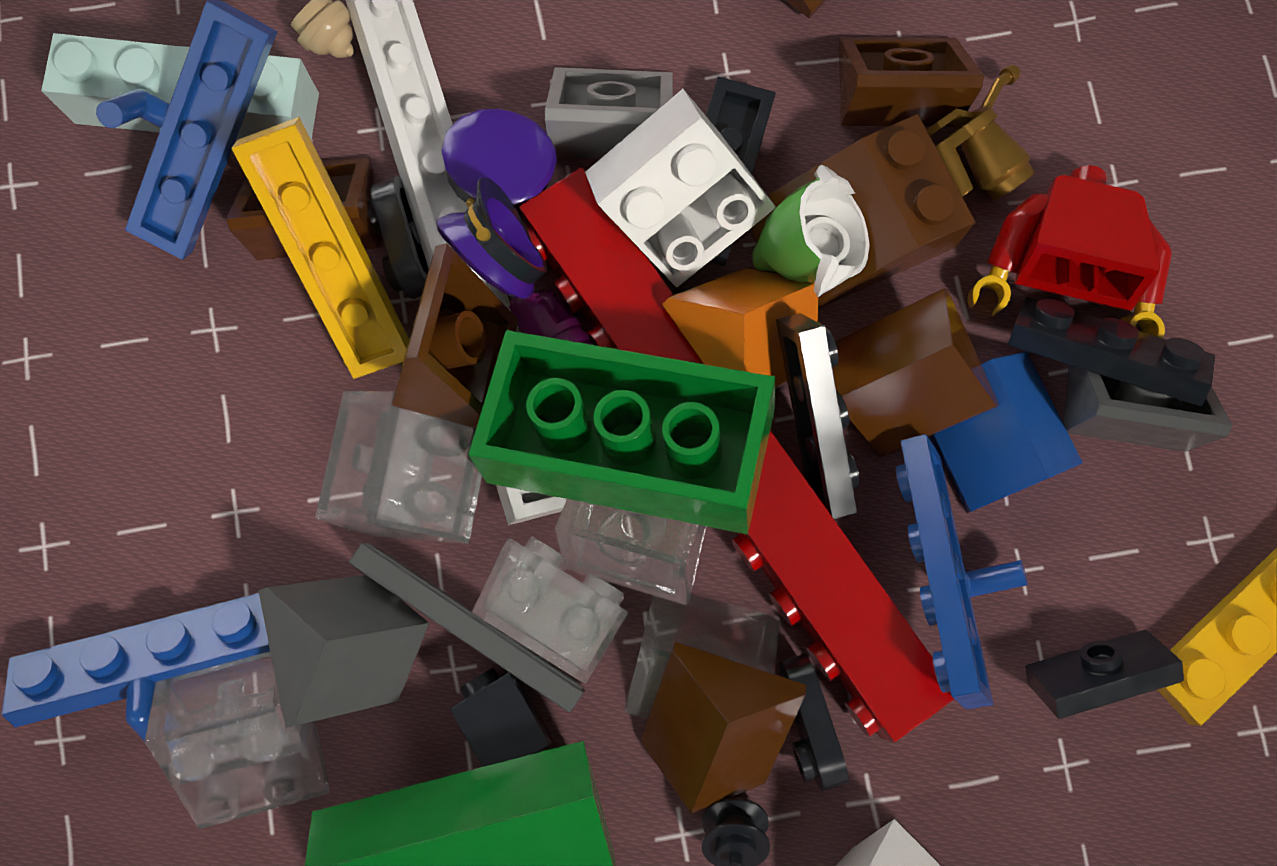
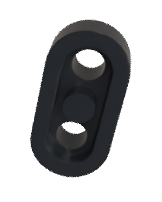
(392, 219)
(819, 749)

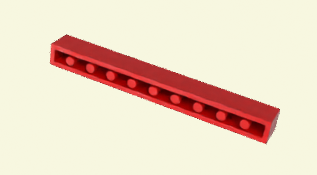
(791, 533)

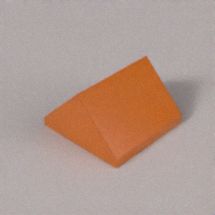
(735, 319)

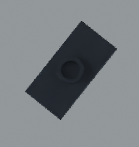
(1104, 673)

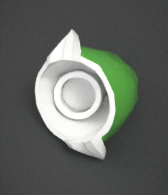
(815, 234)

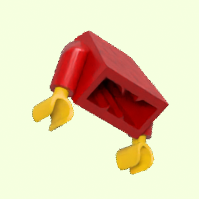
(1084, 245)

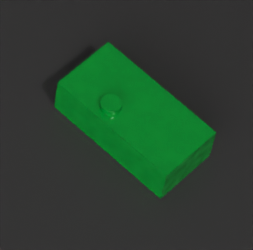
(625, 430)
(502, 814)

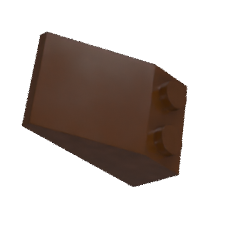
(904, 198)

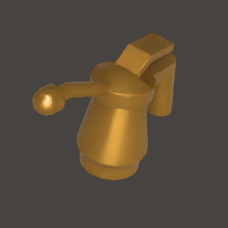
(991, 152)

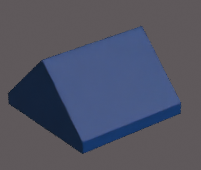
(1009, 444)

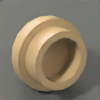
(324, 28)

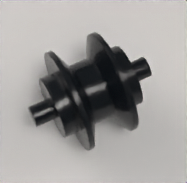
(735, 833)

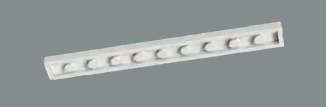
(416, 129)

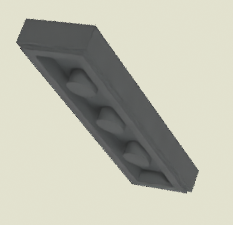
(467, 626)

